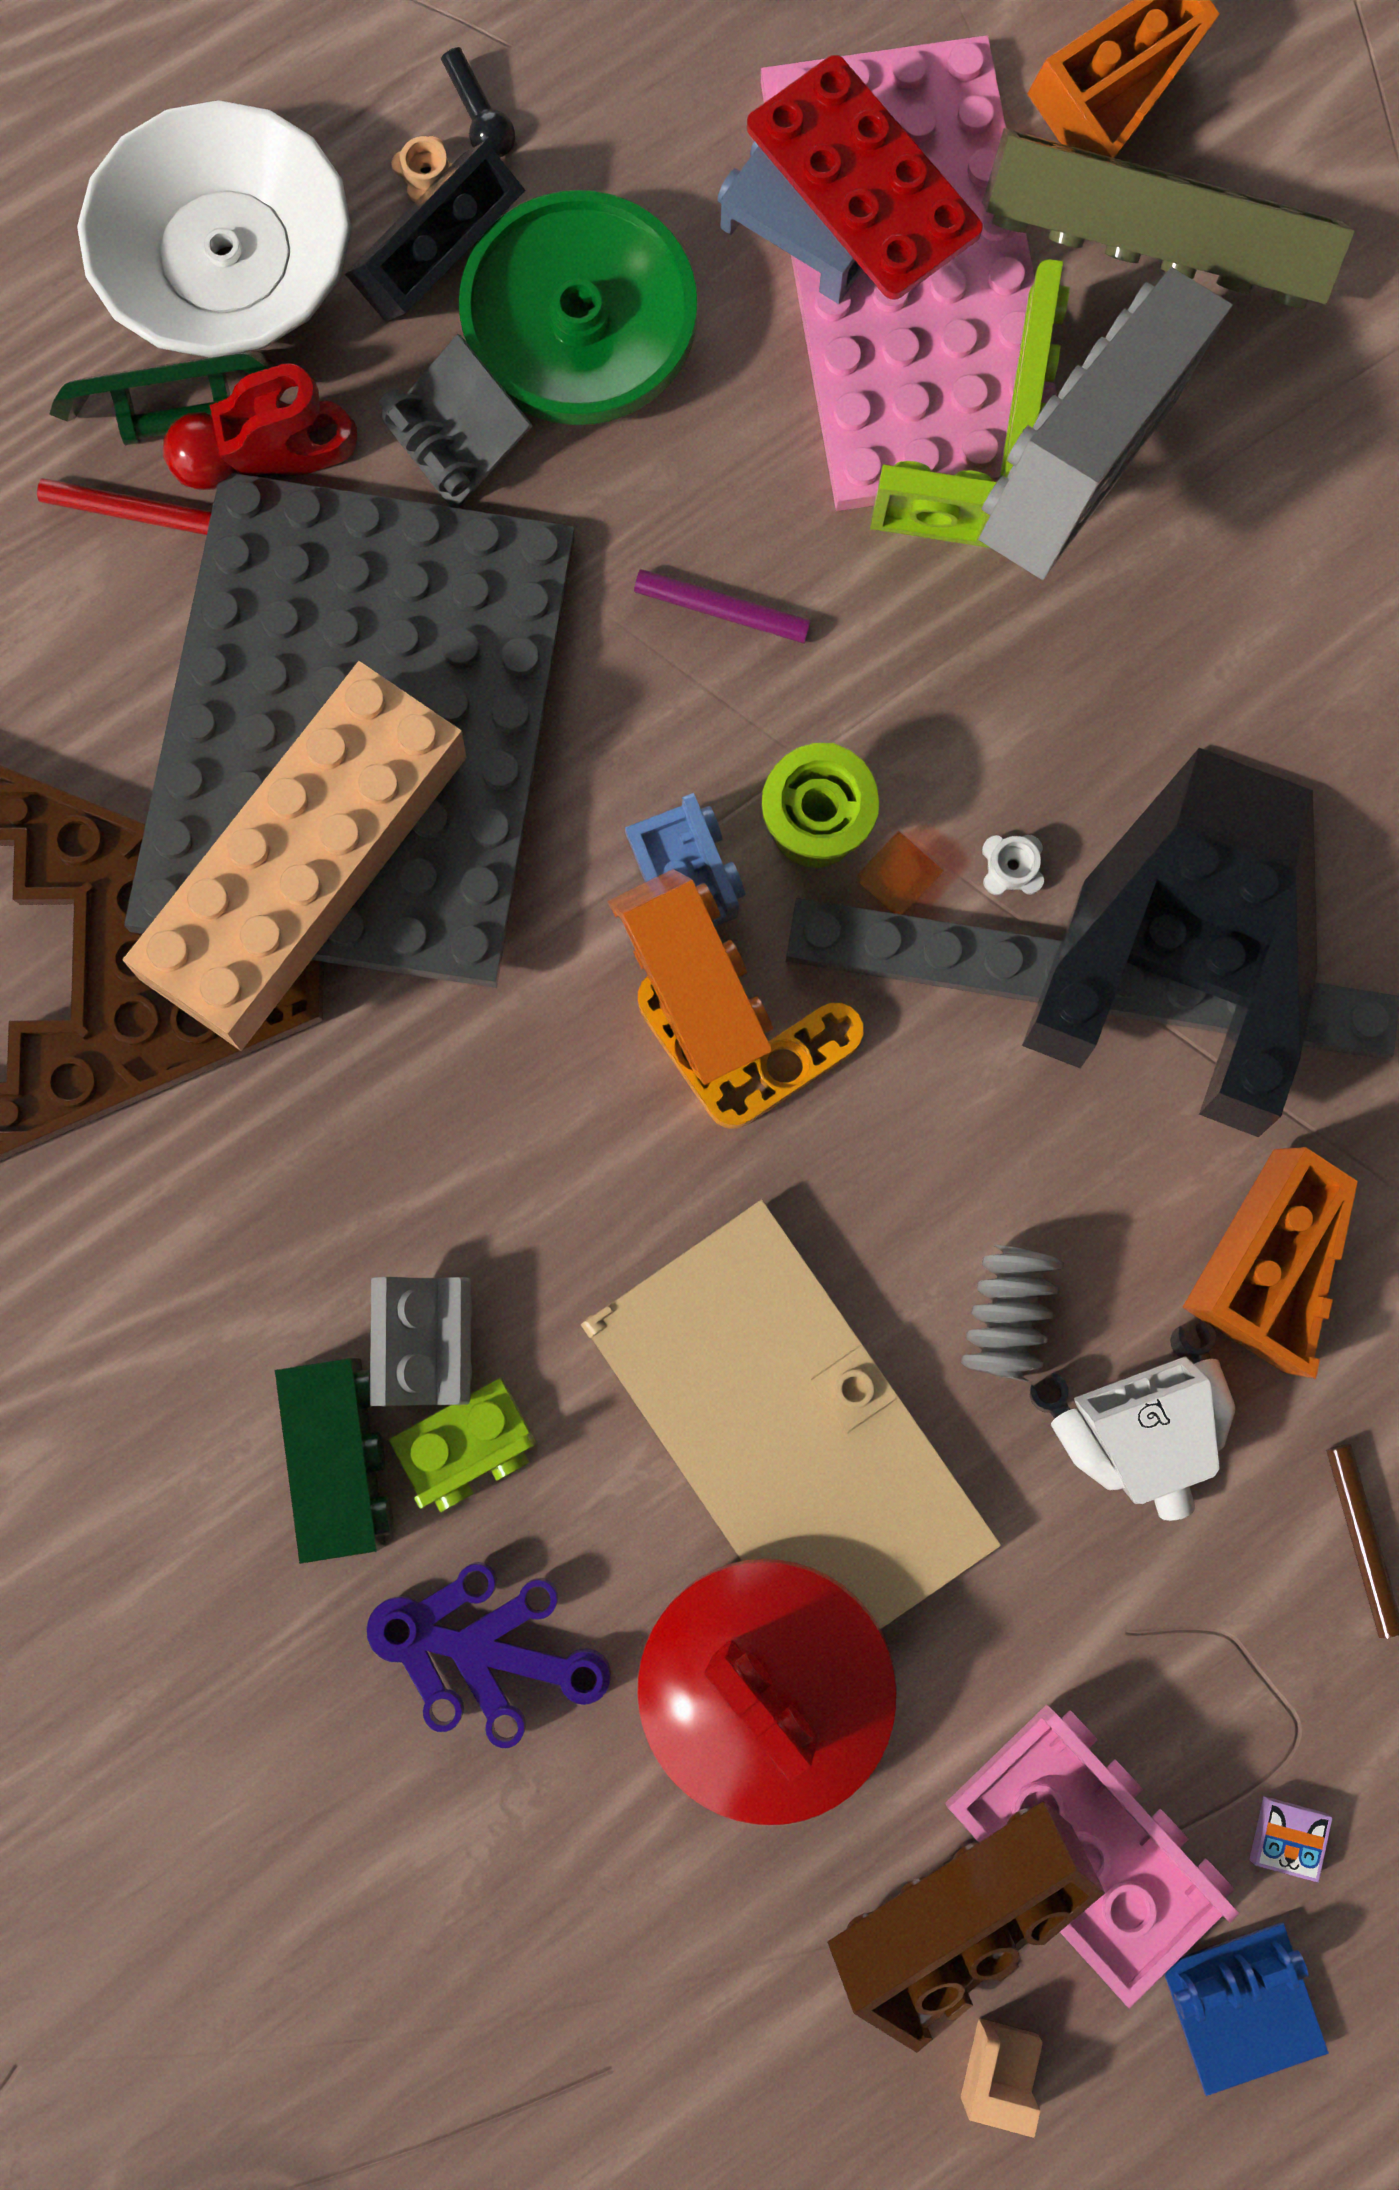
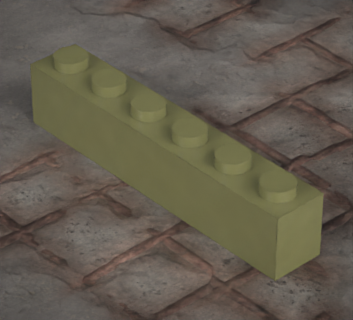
(1165, 218)

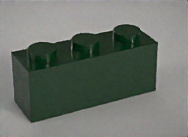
(332, 1460)

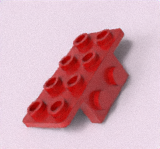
(864, 177)

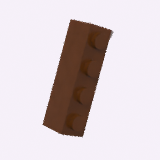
(964, 1924)

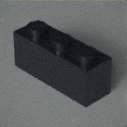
(435, 231)

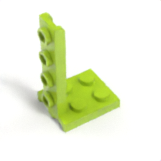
(950, 506)

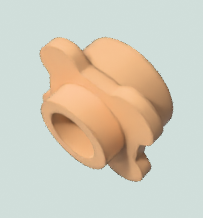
(414, 156)

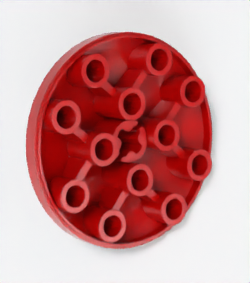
(767, 1692)

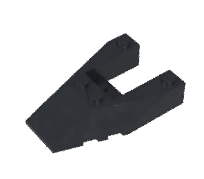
(1211, 896)

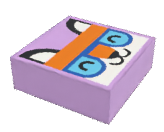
(1290, 1839)

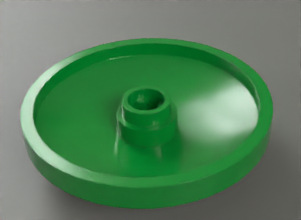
(579, 306)

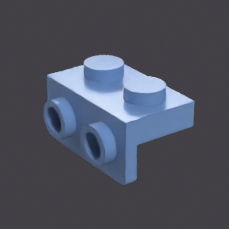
(686, 842)

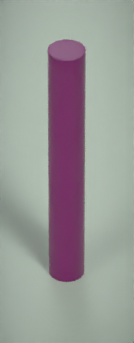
(722, 606)

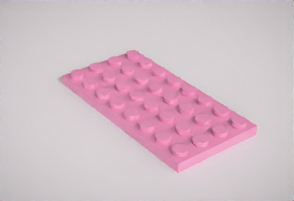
(939, 365)

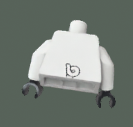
(1151, 1429)

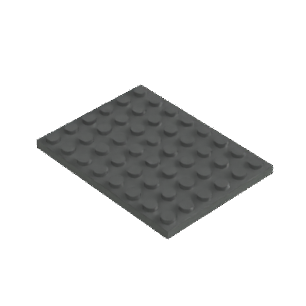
(431, 600)

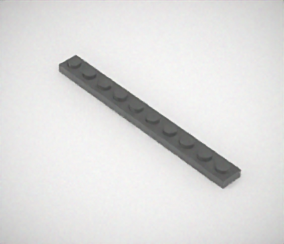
(1019, 966)

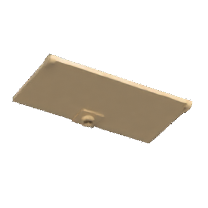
(788, 1420)

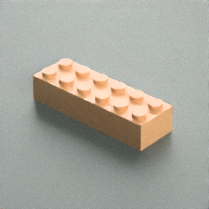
(298, 855)

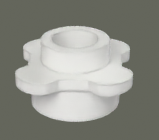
(1025, 851)

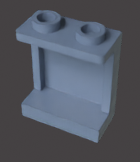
(775, 210)

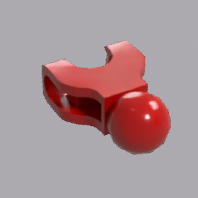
(259, 432)

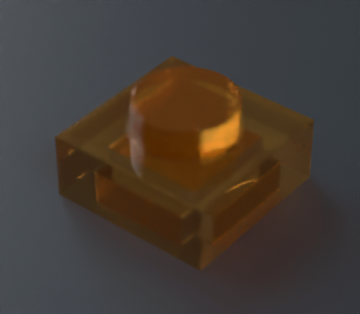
(899, 874)

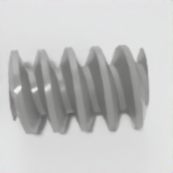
(1011, 1312)

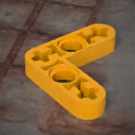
(711, 1094)

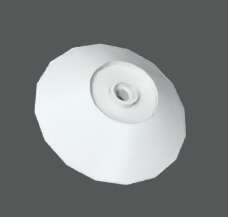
(204, 184)

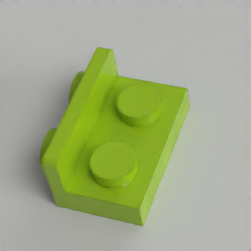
(464, 1444)

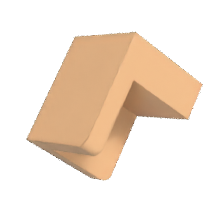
(1002, 2078)

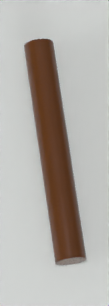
(1364, 1540)

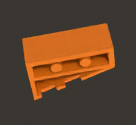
(1117, 71)
(694, 973)
(1278, 1261)

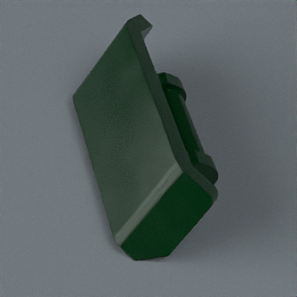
(139, 426)

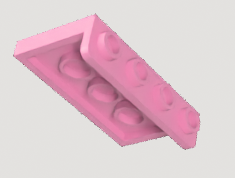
(1153, 1892)

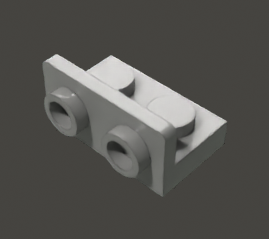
(420, 1341)

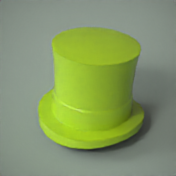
(820, 804)

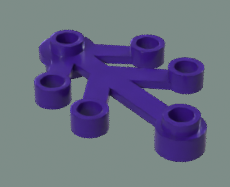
(477, 1649)

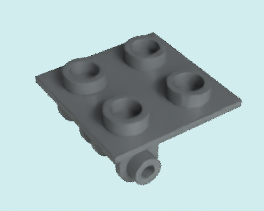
(455, 422)

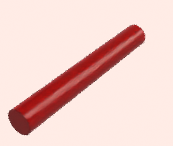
(123, 506)

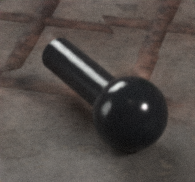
(486, 123)

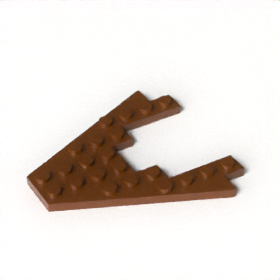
(121, 1032)

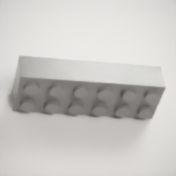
(1100, 421)

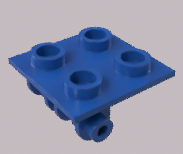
(1245, 2008)

